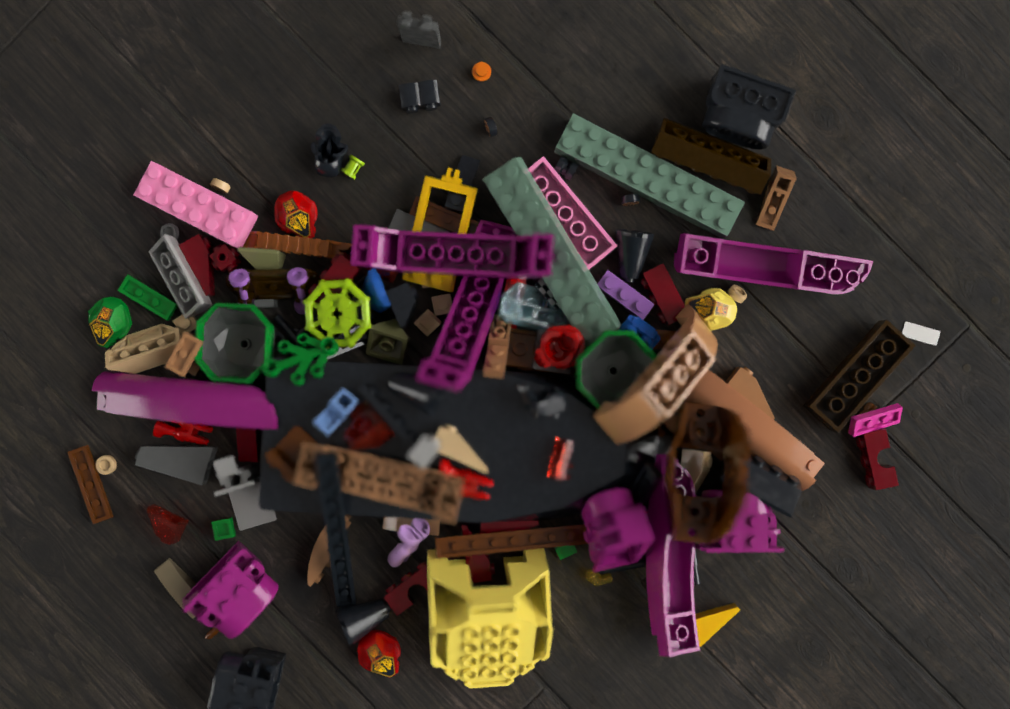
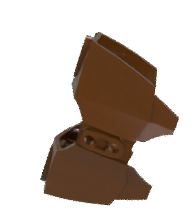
(720, 432)

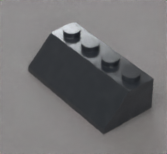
(771, 485)

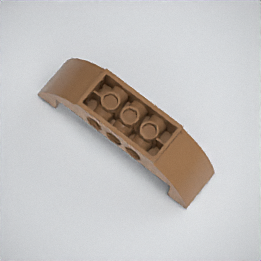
(663, 382)
(386, 480)

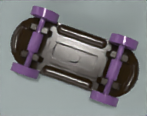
(272, 284)

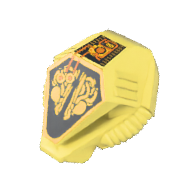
(714, 308)

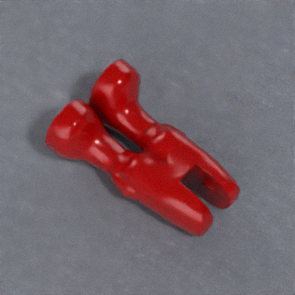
(187, 431)
(470, 480)

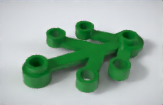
(303, 357)

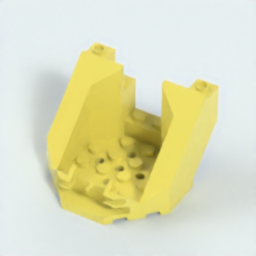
(470, 619)

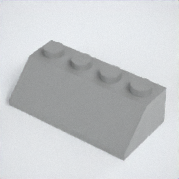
(179, 277)

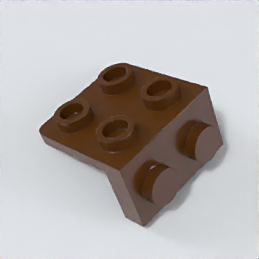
(287, 452)

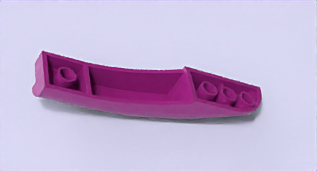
(769, 265)
(184, 400)
(671, 571)

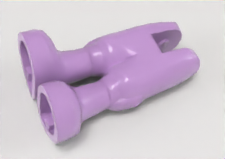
(410, 538)

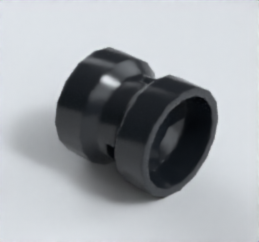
(566, 168)

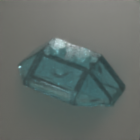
(529, 308)

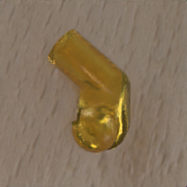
(597, 579)

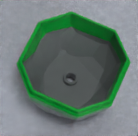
(223, 336)
(612, 349)

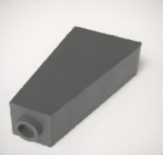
(178, 461)

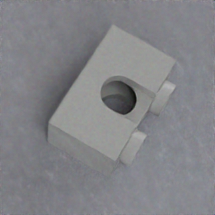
(425, 450)

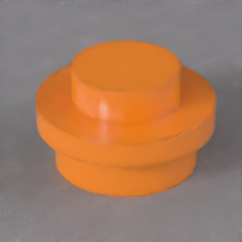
(481, 71)

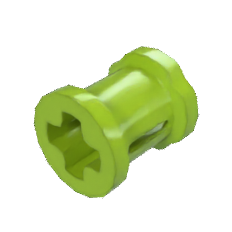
(352, 167)

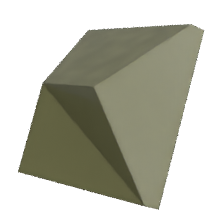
(263, 258)
(388, 342)

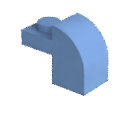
(336, 412)

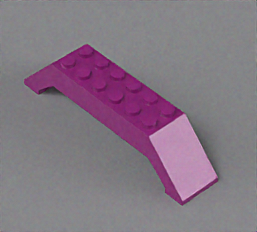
(453, 253)
(466, 325)

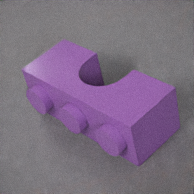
(625, 295)

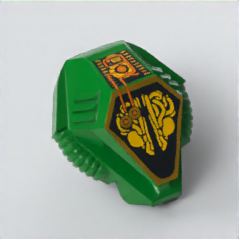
(109, 321)

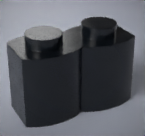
(419, 96)

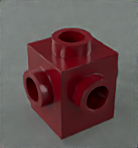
(231, 261)

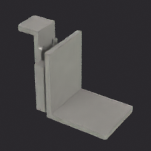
(242, 492)

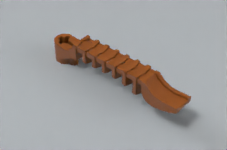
(296, 244)

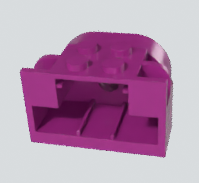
(615, 529)
(753, 530)
(231, 592)

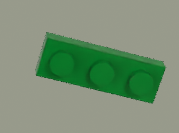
(148, 297)

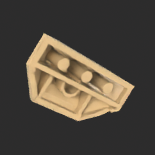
(143, 349)

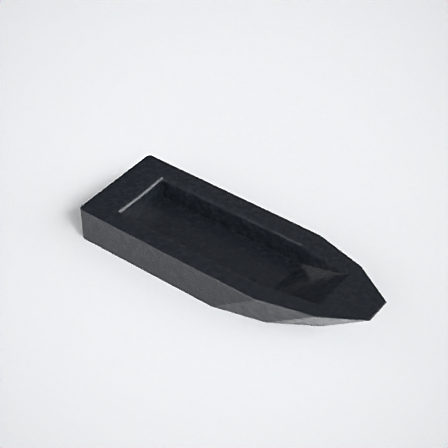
(490, 420)

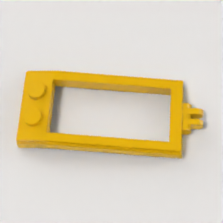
(453, 184)

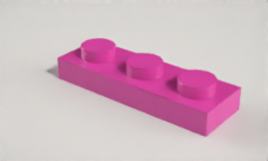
(875, 420)

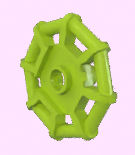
(345, 305)

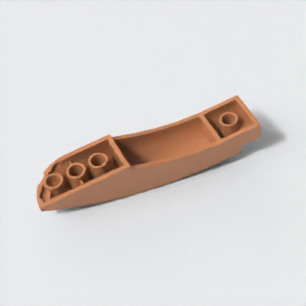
(767, 437)

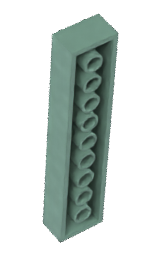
(649, 176)
(570, 278)

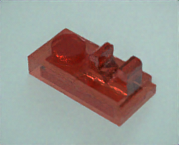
(560, 458)

